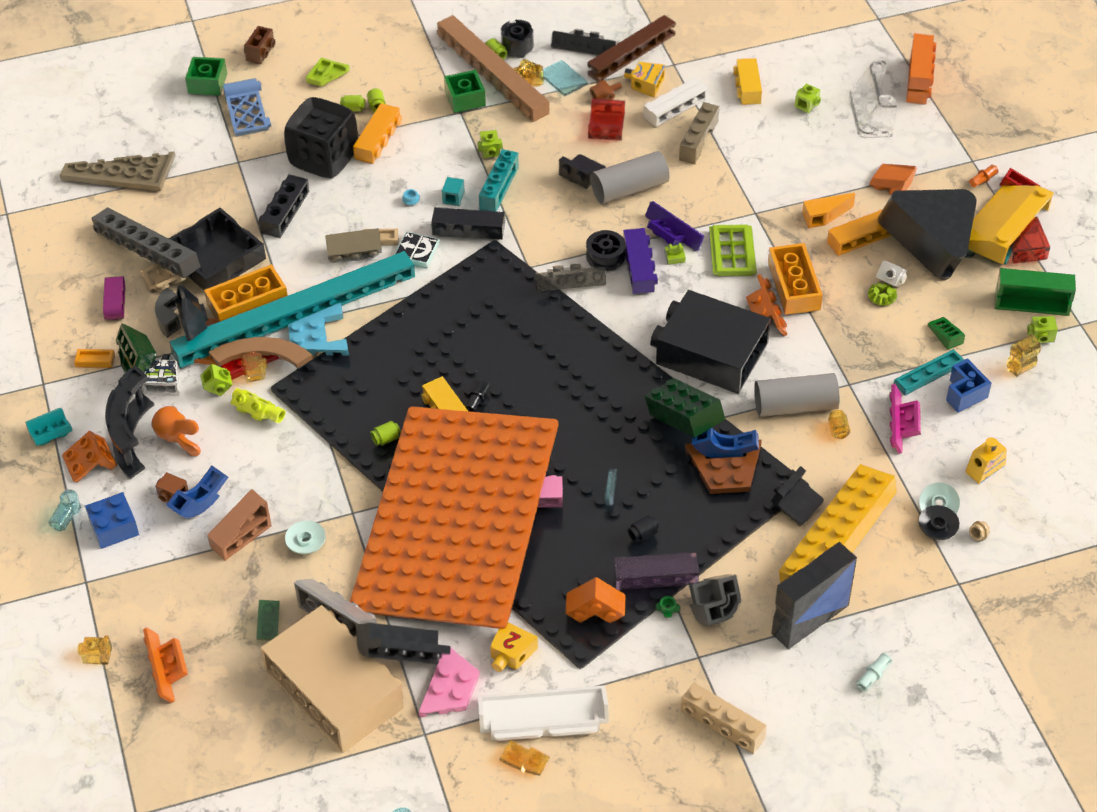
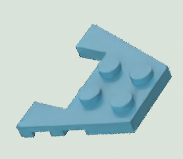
(311, 332)

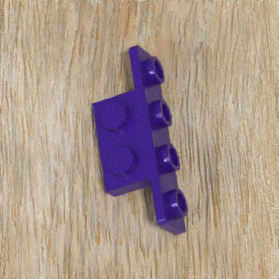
(671, 227)

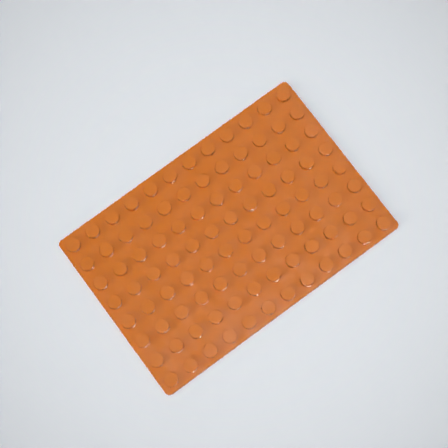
(455, 517)

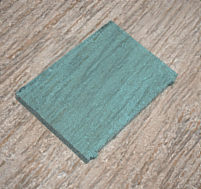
(564, 78)

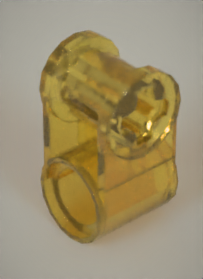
(531, 72)

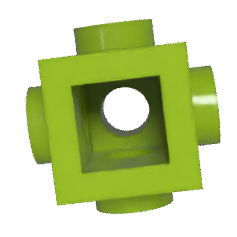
(807, 98)
(489, 144)
(1043, 328)
(216, 380)

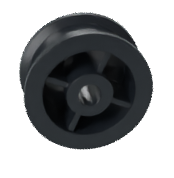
(605, 249)

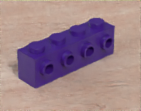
(639, 261)

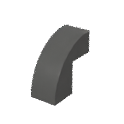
(164, 309)

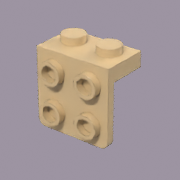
(158, 278)

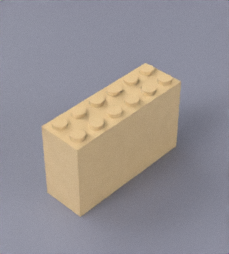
(331, 679)

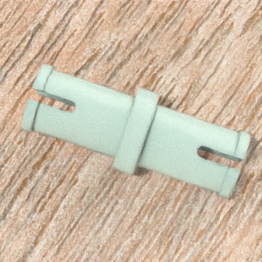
(874, 672)

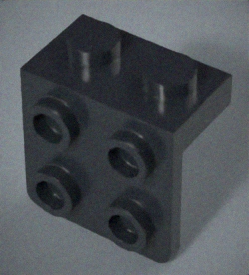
(578, 169)
(796, 497)

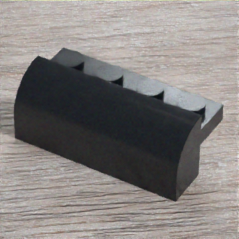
(400, 643)

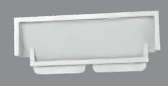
(543, 713)

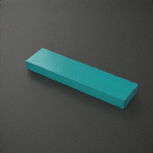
(927, 372)

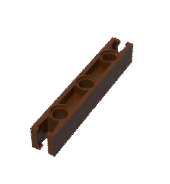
(631, 48)

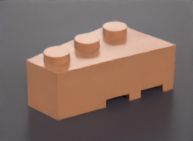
(240, 526)

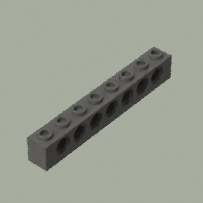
(146, 242)

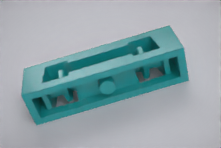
(498, 181)

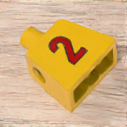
(512, 647)

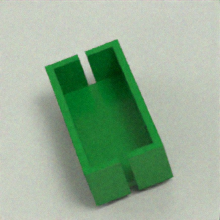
(1035, 291)

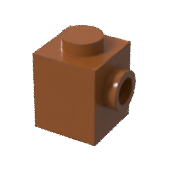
(168, 485)

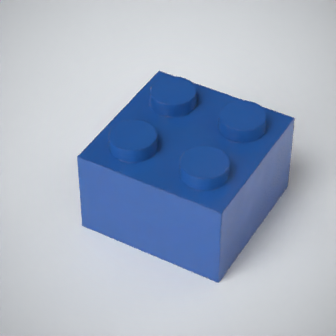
(112, 520)

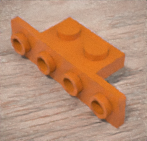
(764, 303)
(166, 662)

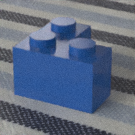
(968, 386)

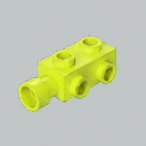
(256, 406)

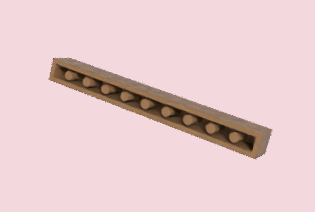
(493, 68)

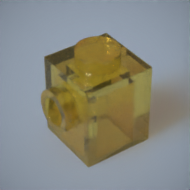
(254, 366)

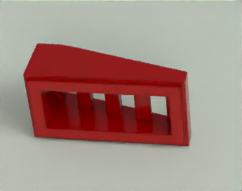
(1014, 178)

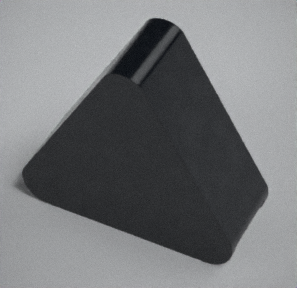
(931, 226)

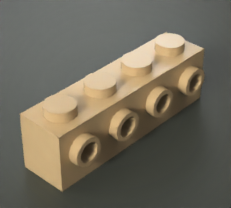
(723, 717)

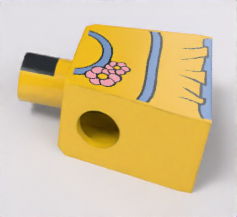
(646, 77)
(991, 457)

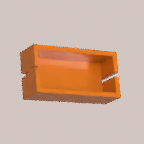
(921, 69)

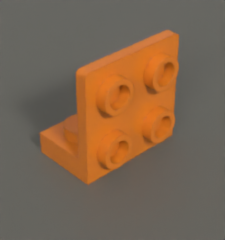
(87, 454)

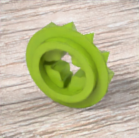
(882, 299)

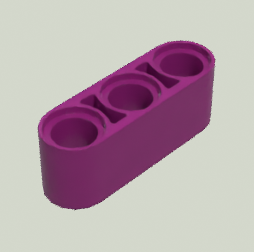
(114, 298)

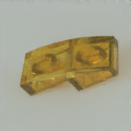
(526, 760)

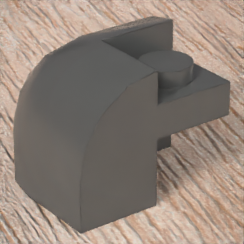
(715, 599)

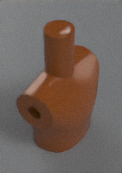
(604, 91)

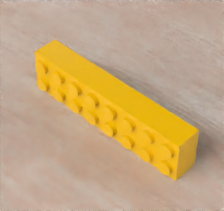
(845, 518)

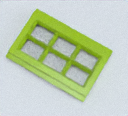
(732, 250)

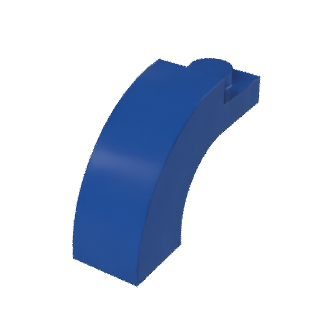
(723, 446)
(200, 497)

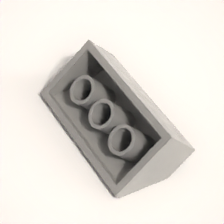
(314, 594)

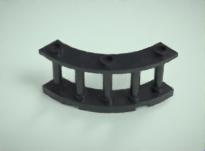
(123, 418)

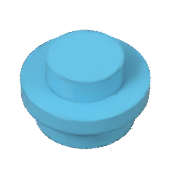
(410, 197)

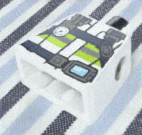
(163, 377)

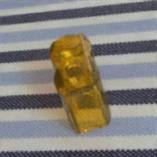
(1023, 355)

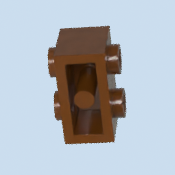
(259, 45)

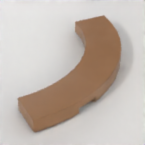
(266, 345)

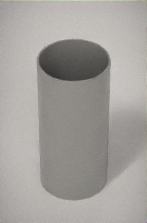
(629, 177)
(796, 394)

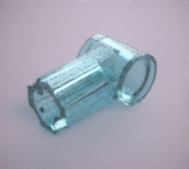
(65, 510)

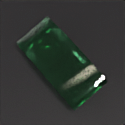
(267, 619)

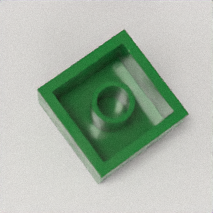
(206, 76)
(464, 91)

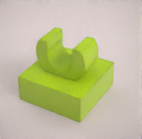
(675, 254)

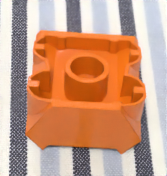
(893, 177)

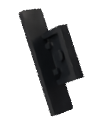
(581, 42)

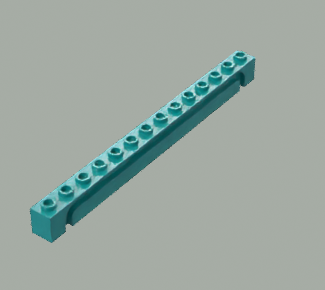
(294, 307)

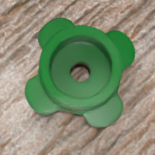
(667, 602)

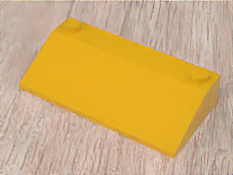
(1006, 218)

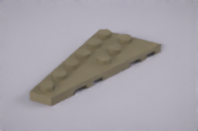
(126, 172)

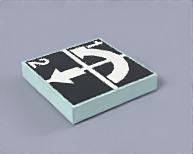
(418, 248)

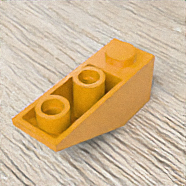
(824, 210)

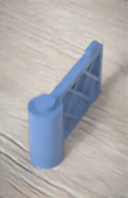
(241, 92)

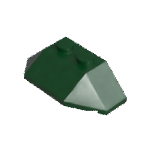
(134, 349)

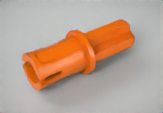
(984, 175)

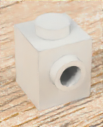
(892, 273)

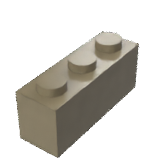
(353, 244)

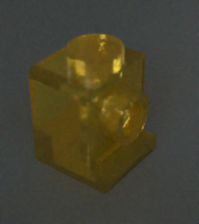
(95, 650)

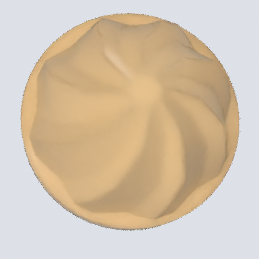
(979, 530)

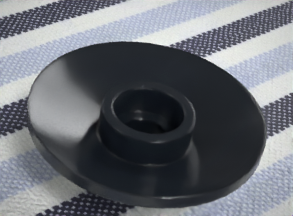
(938, 516)

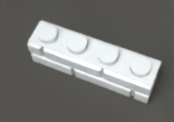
(675, 102)

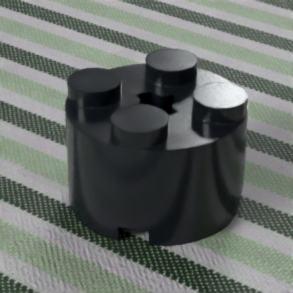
(517, 38)

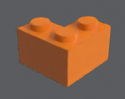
(595, 599)

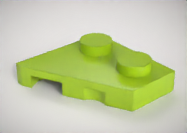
(326, 71)

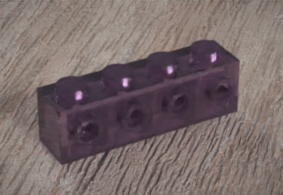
(656, 571)

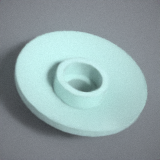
(942, 492)
(305, 531)

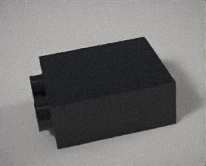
(711, 340)

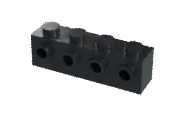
(468, 223)

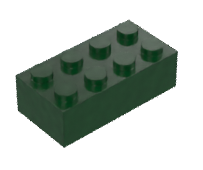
(684, 407)

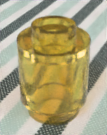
(839, 424)

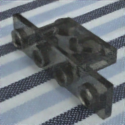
(570, 277)

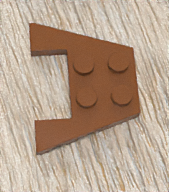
(725, 474)

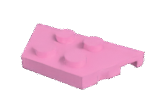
(450, 686)

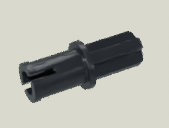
(476, 396)

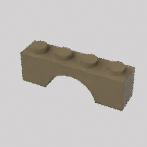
(694, 138)

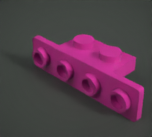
(905, 419)

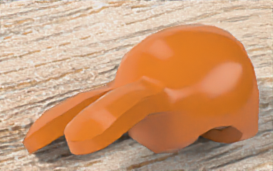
(173, 426)

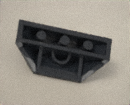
(191, 313)

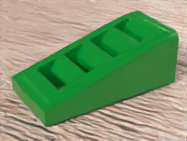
(949, 342)

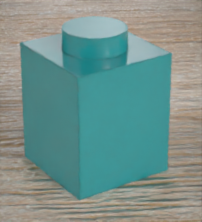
(453, 191)

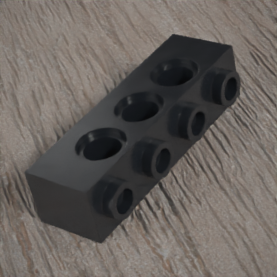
(284, 206)

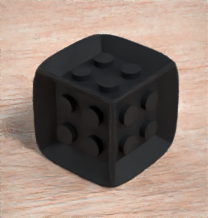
(321, 137)

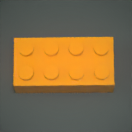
(795, 278)
(245, 293)

